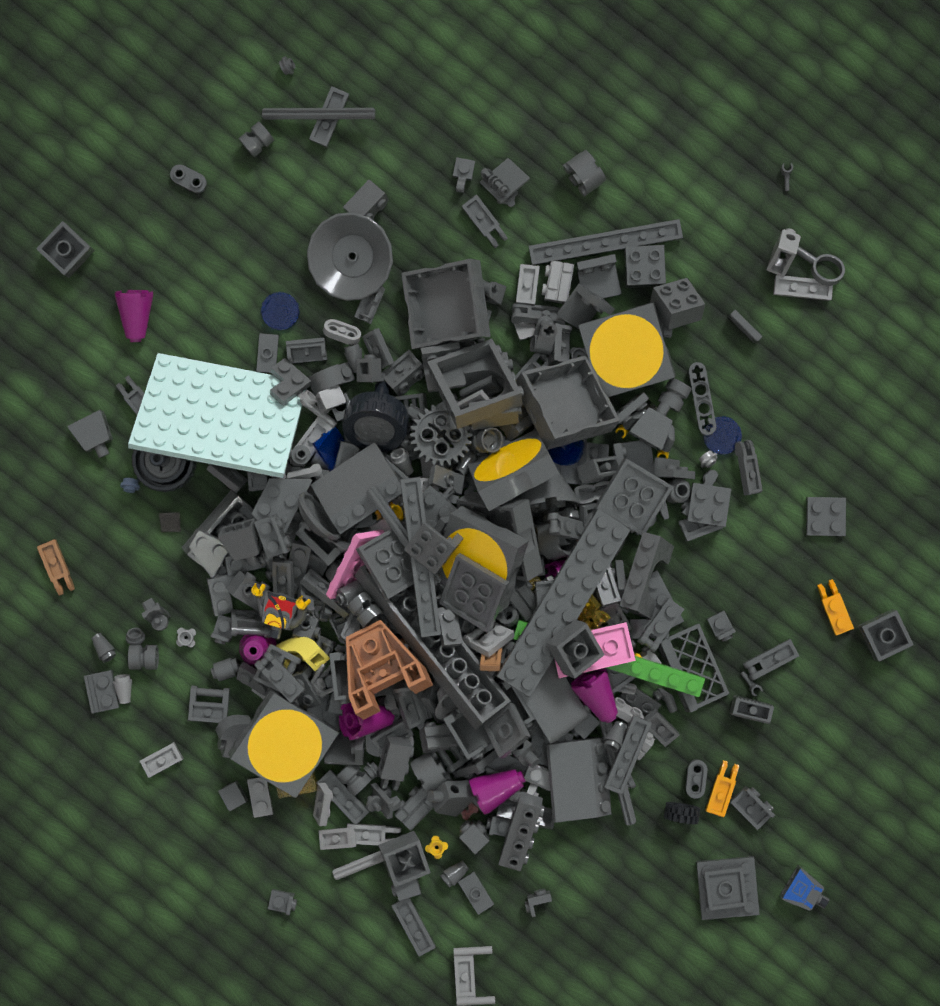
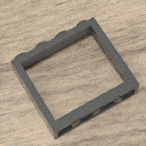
(484, 409)

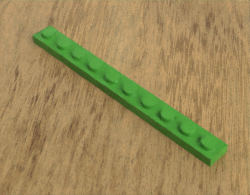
(651, 671)

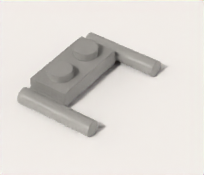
(321, 425)
(465, 976)

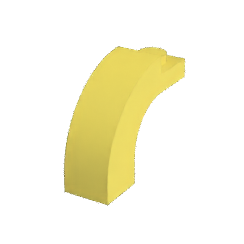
(306, 650)

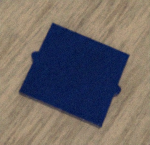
(328, 446)

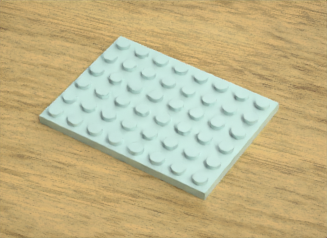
(215, 416)

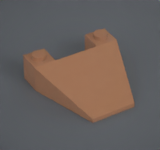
(376, 662)

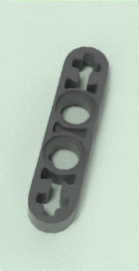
(702, 399)

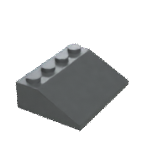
(345, 487)
(229, 511)
(578, 779)

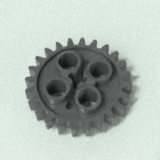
(428, 447)

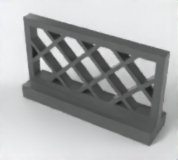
(672, 660)

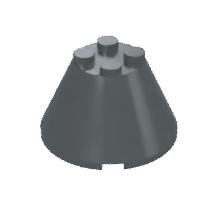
(550, 497)

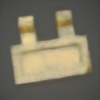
(592, 611)

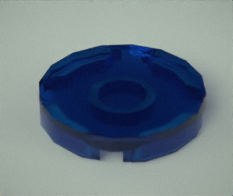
(280, 311)
(725, 436)
(568, 453)

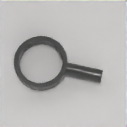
(825, 257)

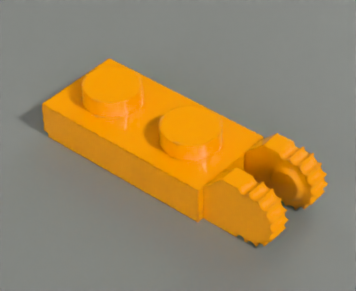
(835, 609)
(722, 791)

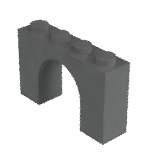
(480, 370)
(636, 593)

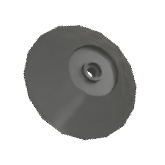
(331, 260)

